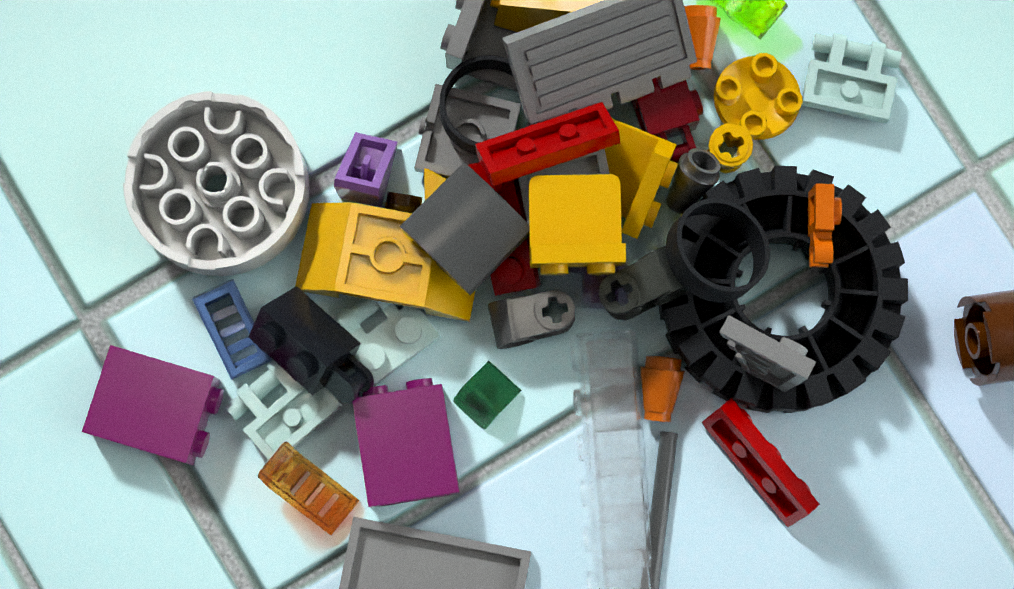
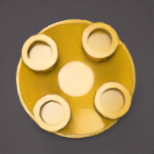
(758, 96)

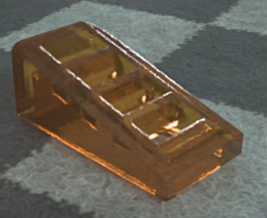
(286, 470)

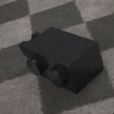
(311, 346)

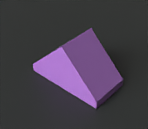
(366, 170)

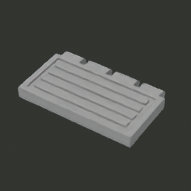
(600, 53)
(412, 558)

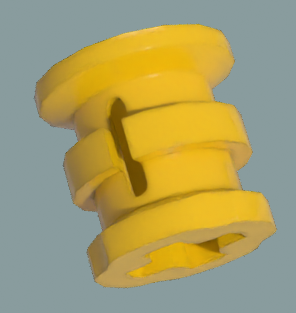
(733, 136)

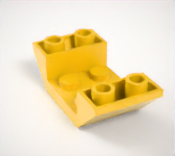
(368, 256)

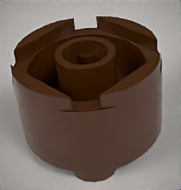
(987, 337)

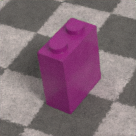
(153, 405)
(405, 444)

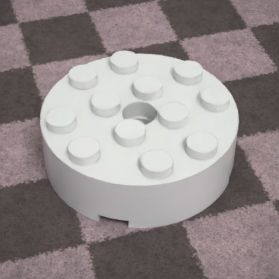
(183, 151)

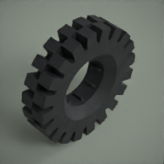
(861, 282)

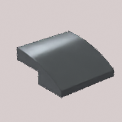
(466, 228)

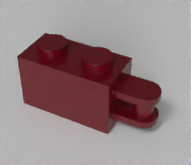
(670, 114)

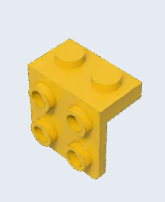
(642, 166)
(575, 223)

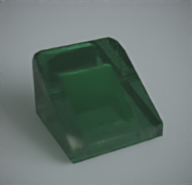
(486, 395)

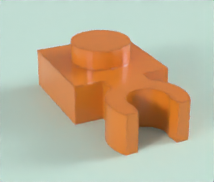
(823, 214)

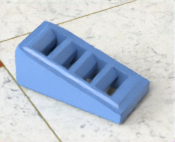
(213, 295)

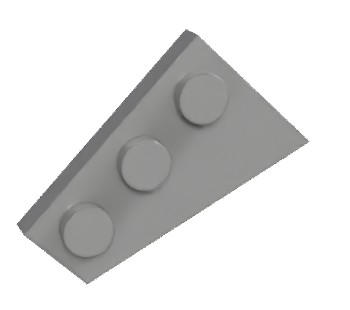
(774, 362)

